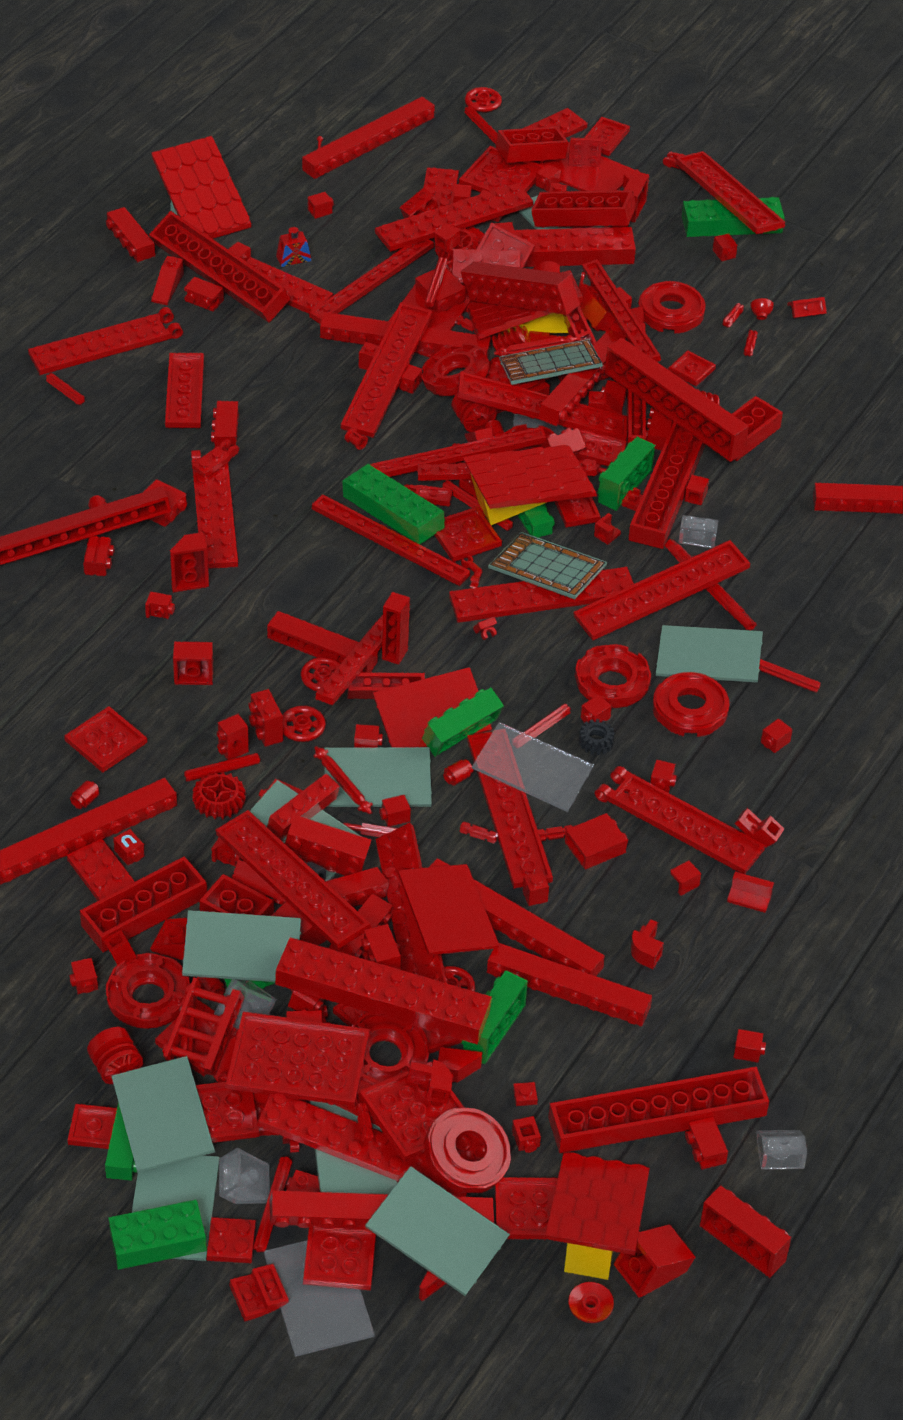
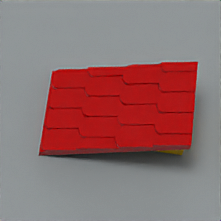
(202, 187)
(495, 318)
(525, 479)
(596, 1211)

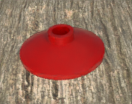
(591, 1294)

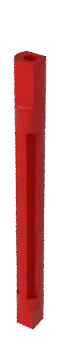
(715, 590)

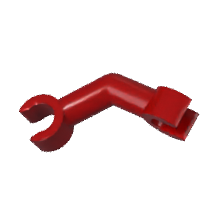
(477, 571)

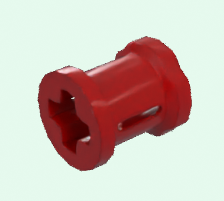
(356, 438)

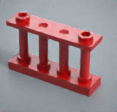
(217, 1041)

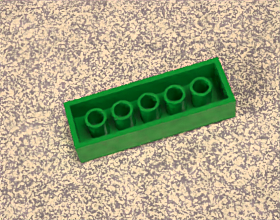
(714, 219)
(393, 504)

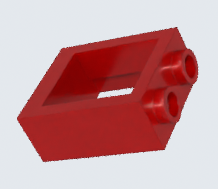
(636, 183)

